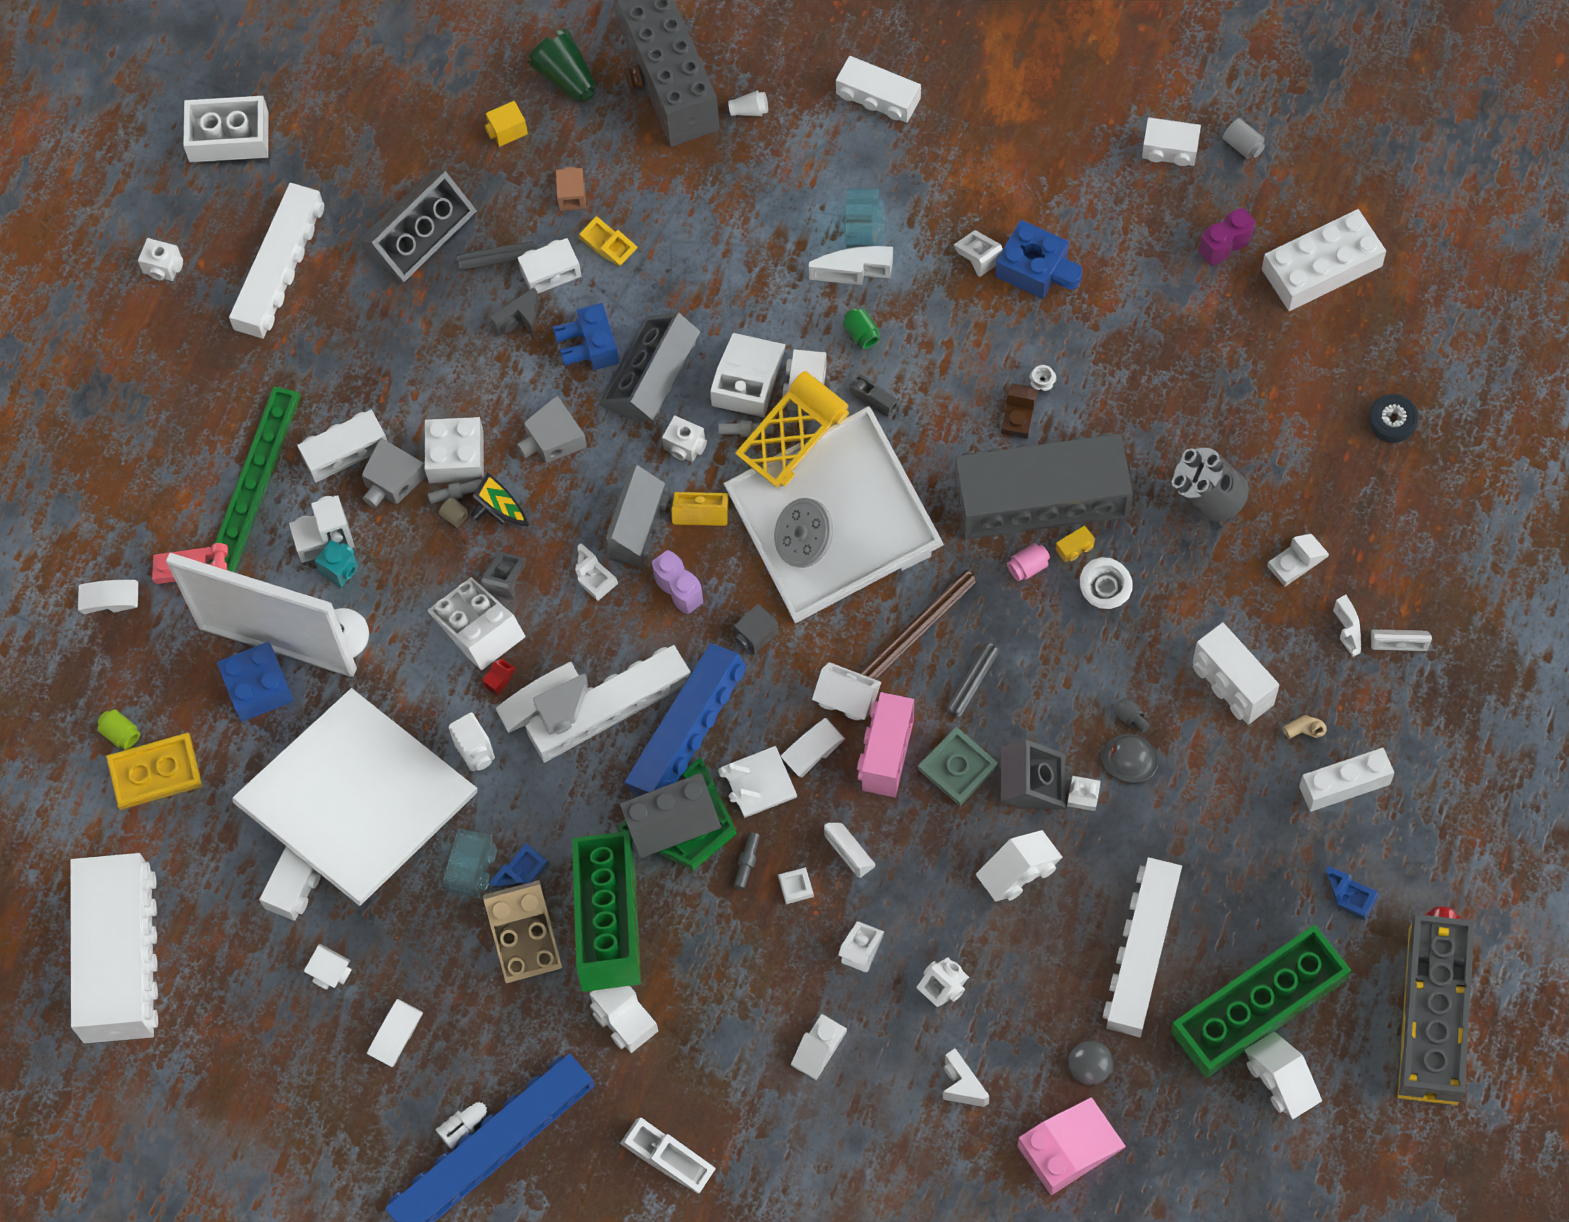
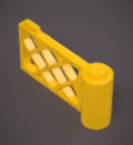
(814, 400)

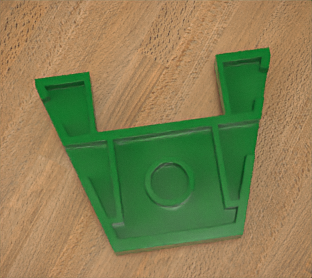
(697, 850)

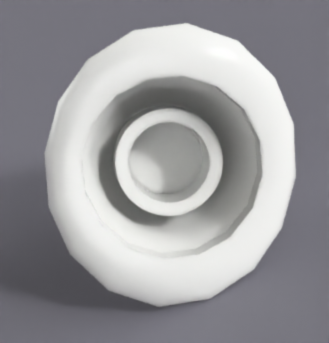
(1105, 583)

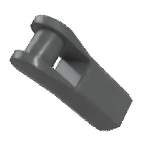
(877, 397)

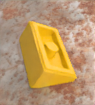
(700, 508)

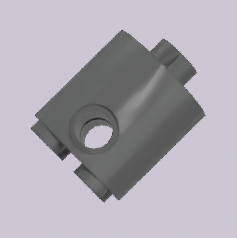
(1210, 483)

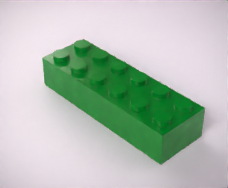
(605, 911)
(1260, 1001)

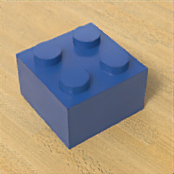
(255, 681)

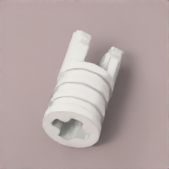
(468, 1118)

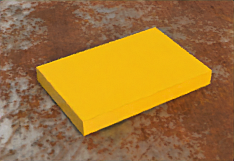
(154, 771)

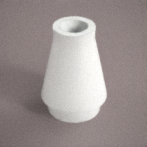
(749, 105)

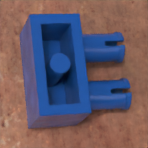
(597, 335)

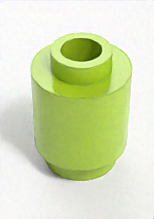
(118, 729)

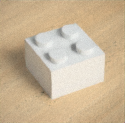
(454, 450)

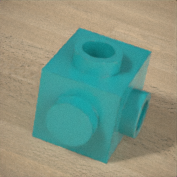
(337, 562)

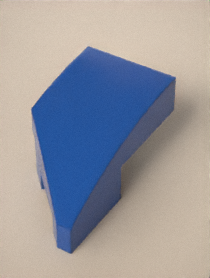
(522, 869)
(1351, 895)

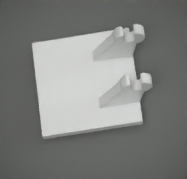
(758, 782)

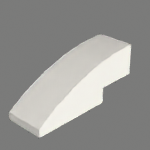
(852, 265)
(520, 707)
(667, 1155)

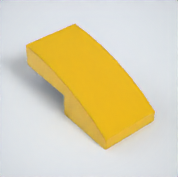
(606, 242)

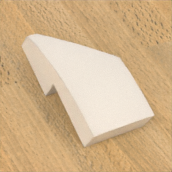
(593, 575)
(1351, 634)

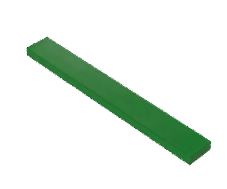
(256, 473)

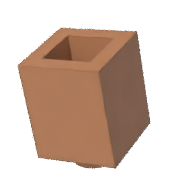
(570, 189)

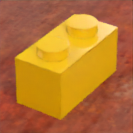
(1075, 544)

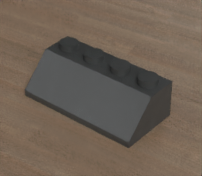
(418, 225)
(650, 367)

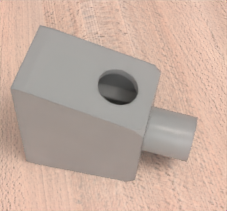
(552, 433)
(391, 474)

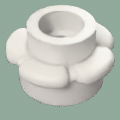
(1042, 371)

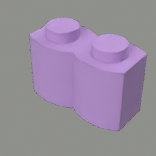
(674, 580)

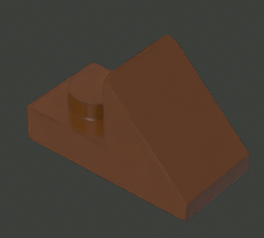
(1019, 410)

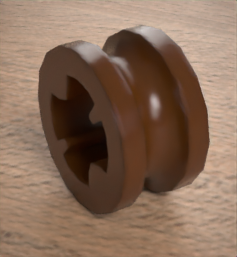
(633, 77)

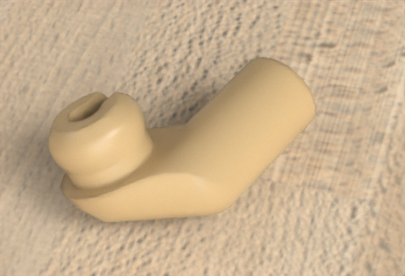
(1305, 725)

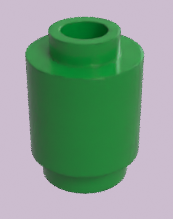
(861, 328)

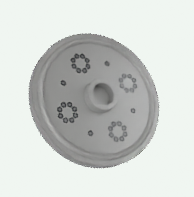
(803, 532)

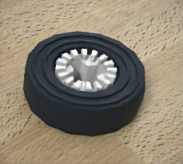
(1406, 418)

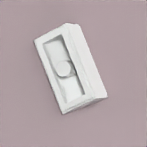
(1400, 640)
(848, 848)

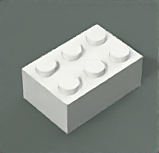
(226, 128)
(1235, 674)

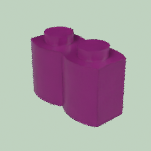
(1227, 236)

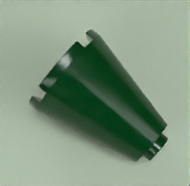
(564, 66)

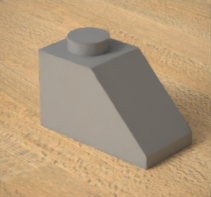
(561, 705)

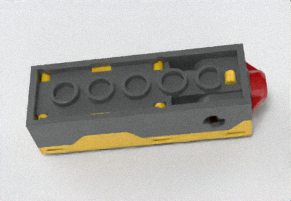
(1436, 1007)

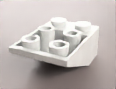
(747, 375)
(477, 623)

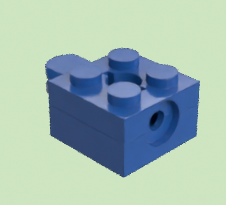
(1033, 271)

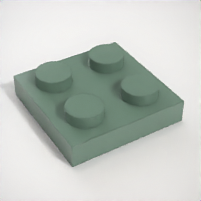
(958, 766)

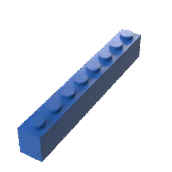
(492, 1144)

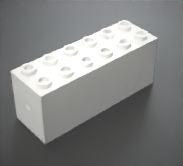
(113, 948)

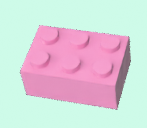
(886, 744)

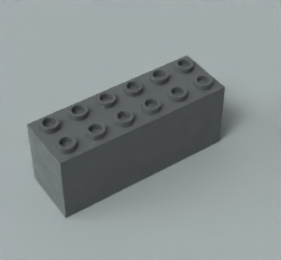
(669, 68)
(1043, 485)

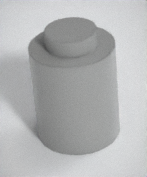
(1244, 139)

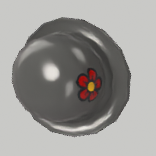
(1130, 758)

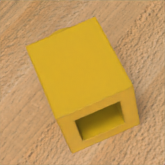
(506, 124)

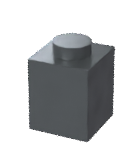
(755, 629)

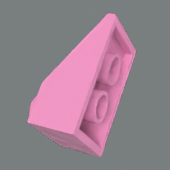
(1069, 1145)

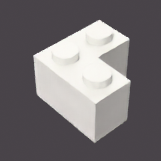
(315, 532)
(1018, 863)
(624, 1016)
(1284, 1074)

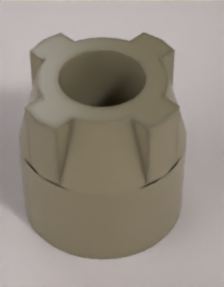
(453, 512)

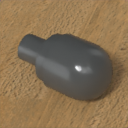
(1131, 714)

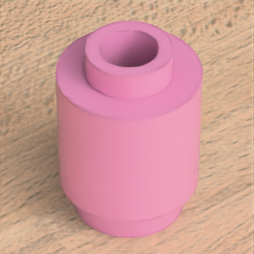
(1028, 562)

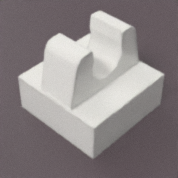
(1083, 793)

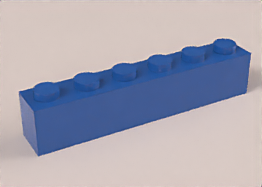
(687, 721)

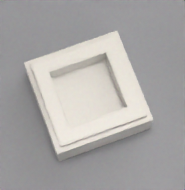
(795, 885)

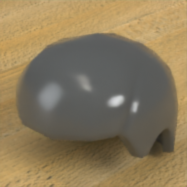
(1090, 1062)

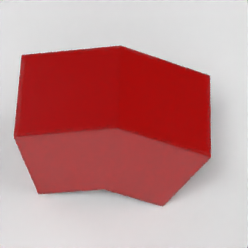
(498, 676)

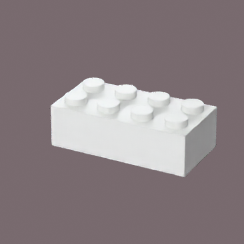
(1323, 260)

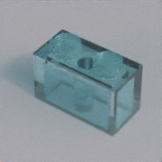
(469, 863)

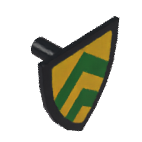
(497, 502)

